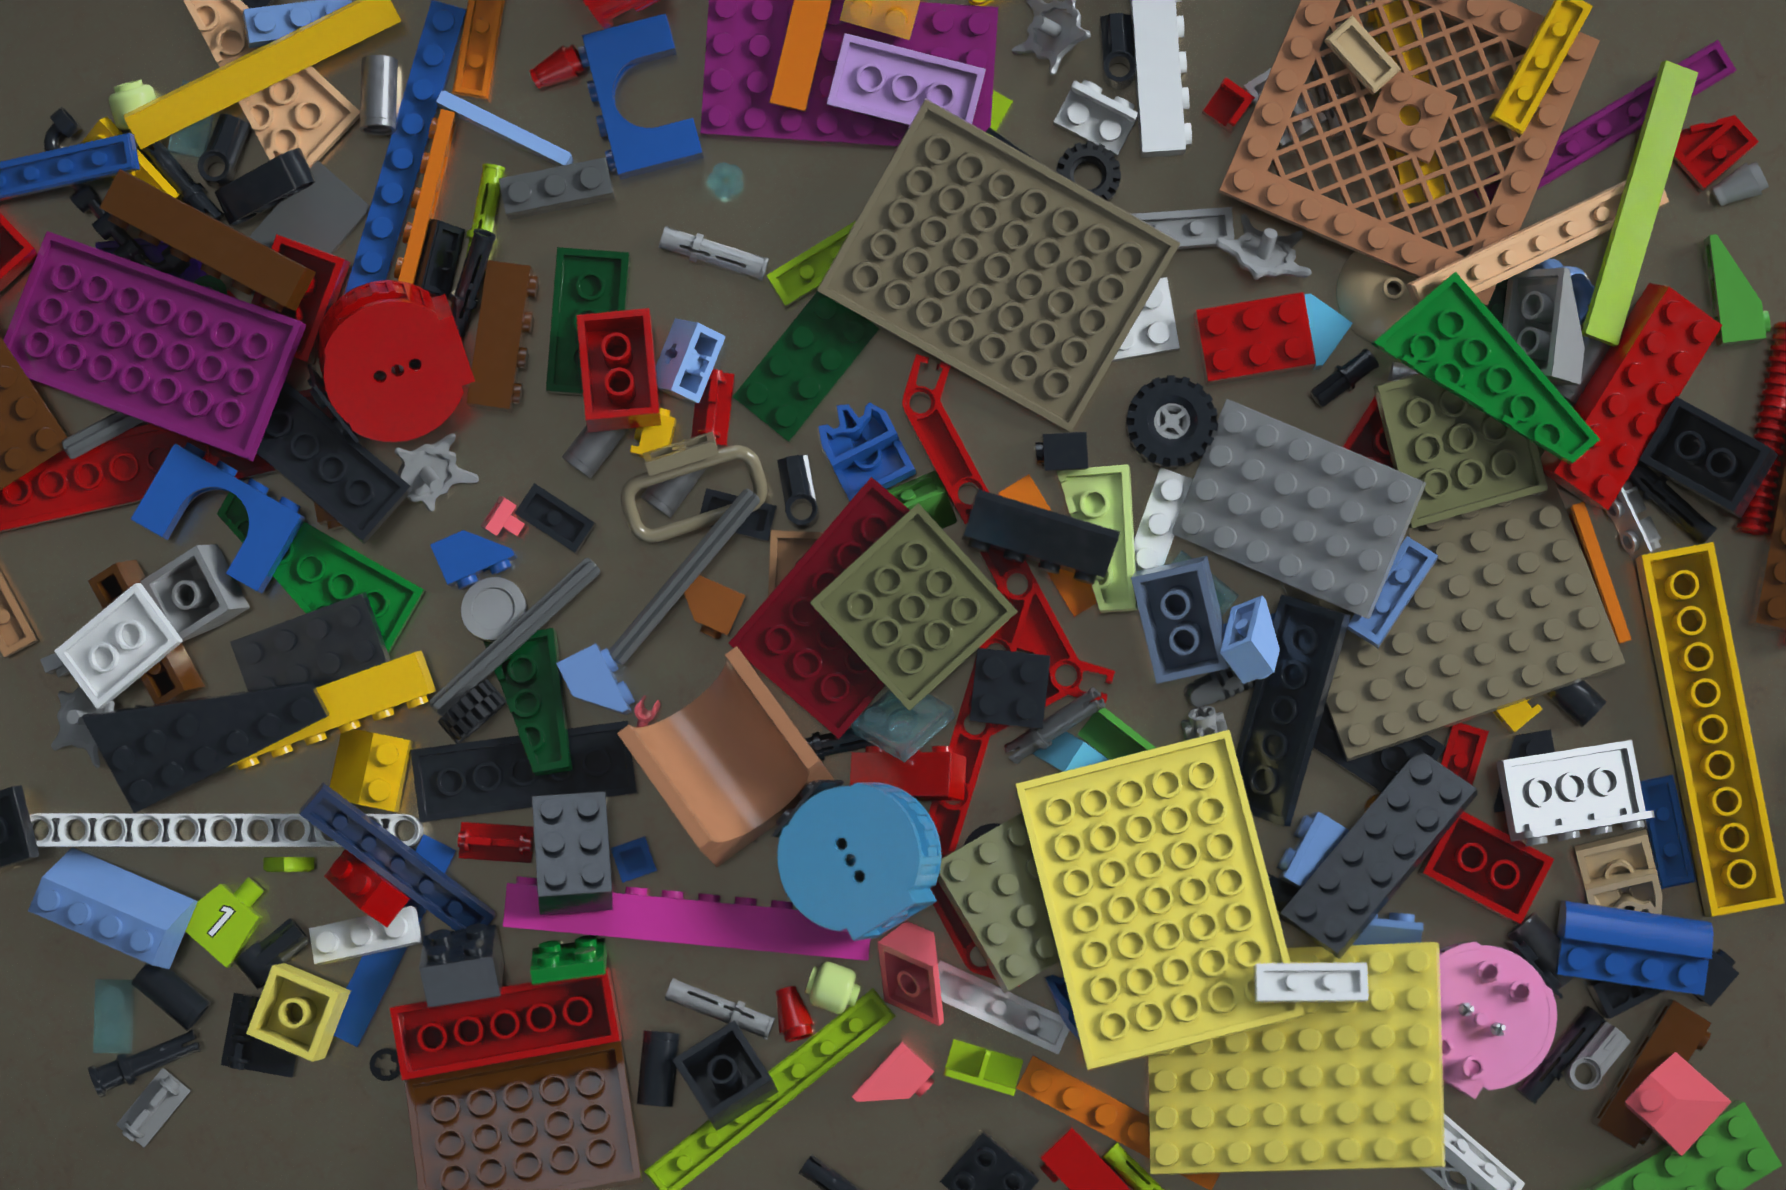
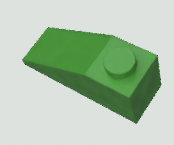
(1733, 299)

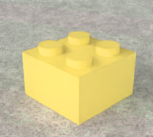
(298, 1012)

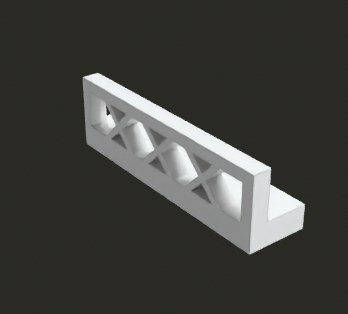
(1473, 1162)

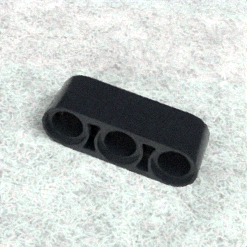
(265, 187)

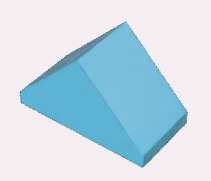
(1326, 328)
(1069, 753)

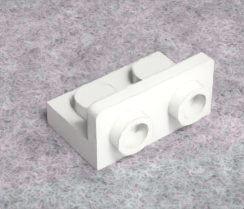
(1096, 116)

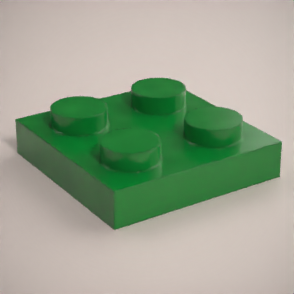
(569, 960)

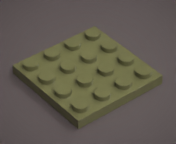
(1454, 449)
(913, 607)
(1002, 902)

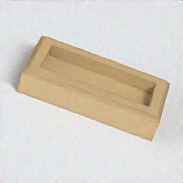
(1362, 55)

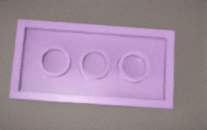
(895, 81)

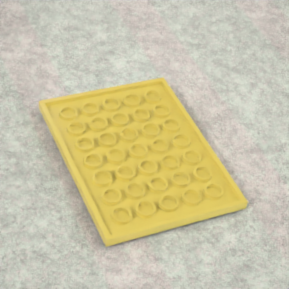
(1156, 898)
(1317, 1090)

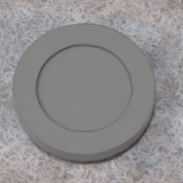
(492, 607)

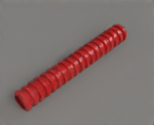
(1770, 432)

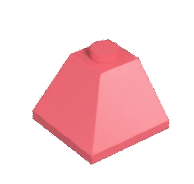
(911, 972)
(896, 1077)
(1677, 1103)

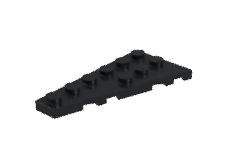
(184, 741)

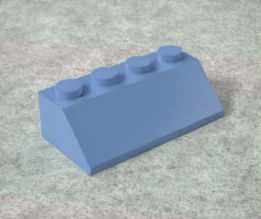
(114, 907)

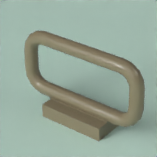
(681, 460)

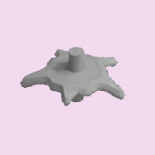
(1053, 31)
(1265, 252)
(432, 471)
(72, 727)

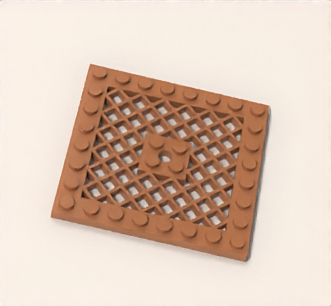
(1373, 237)

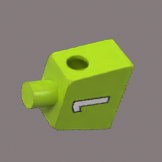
(226, 920)

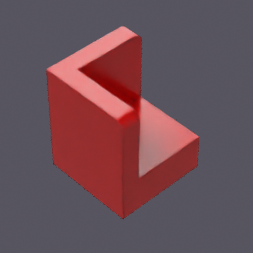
(1228, 105)

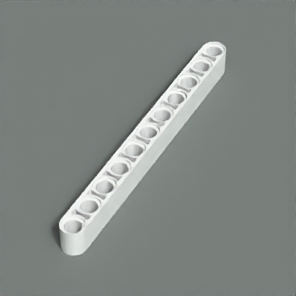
(204, 830)

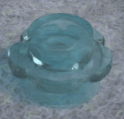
(723, 170)

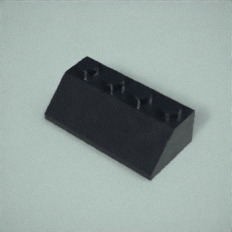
(1040, 536)

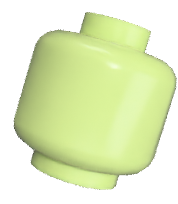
(128, 98)
(832, 987)

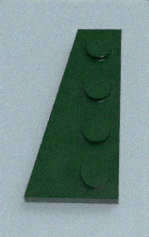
(537, 701)

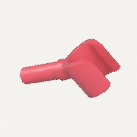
(645, 715)

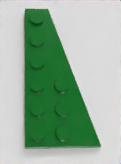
(325, 571)

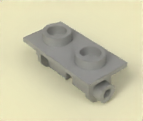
(1636, 535)
(153, 1108)

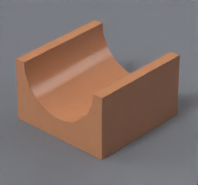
(727, 761)

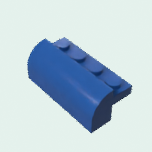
(1633, 947)

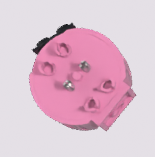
(1494, 1015)

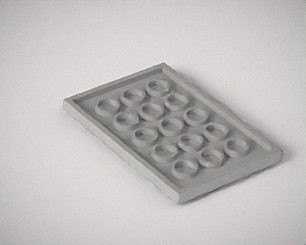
(1298, 508)

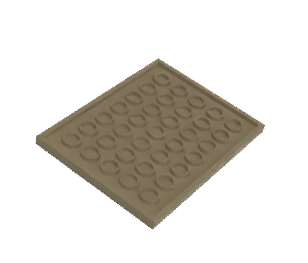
(998, 265)
(1487, 628)

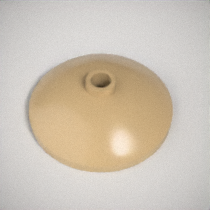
(1365, 298)

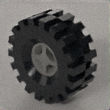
(1175, 400)

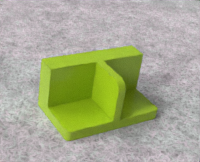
(983, 1067)

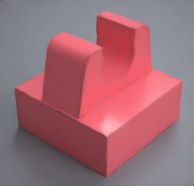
(501, 517)

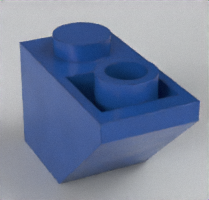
(469, 555)

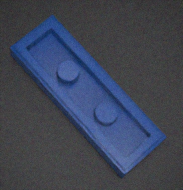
(1667, 832)

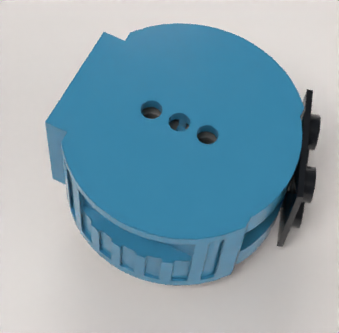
(858, 856)

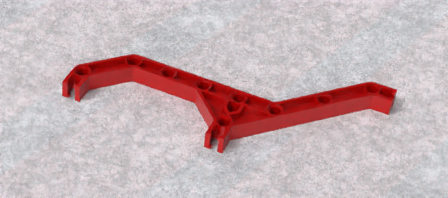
(1030, 630)

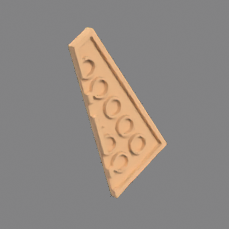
(290, 114)

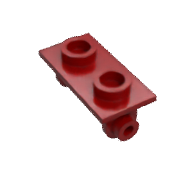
(714, 407)
(495, 842)

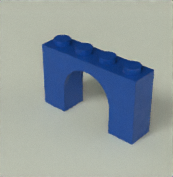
(610, 56)
(188, 475)

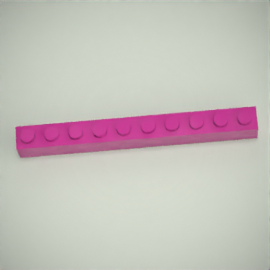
(688, 922)

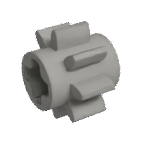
(1203, 722)

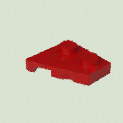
(1713, 148)

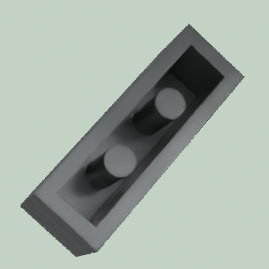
(557, 188)

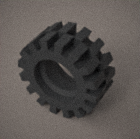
(1097, 155)
(472, 711)

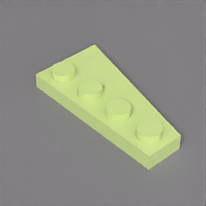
(1105, 499)

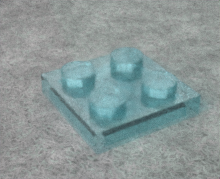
(902, 731)

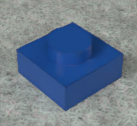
(634, 859)

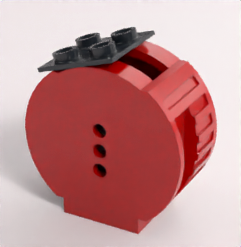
(389, 362)

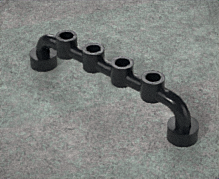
(87, 198)

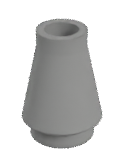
(1741, 184)

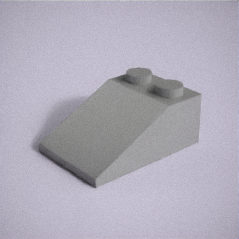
(1546, 323)

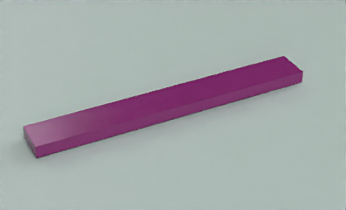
(1622, 118)

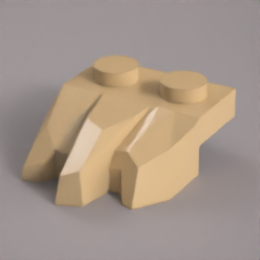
(1621, 873)

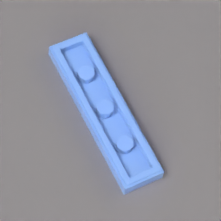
(504, 129)

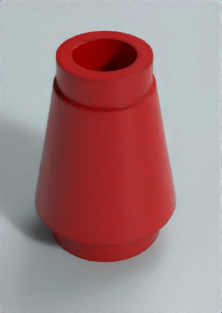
(558, 67)
(793, 1015)

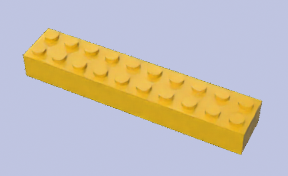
(1709, 730)

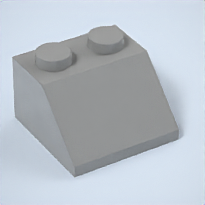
(196, 591)

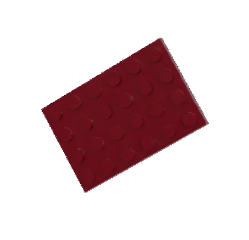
(793, 640)

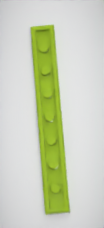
(1639, 203)
(790, 1078)

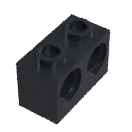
(1617, 997)

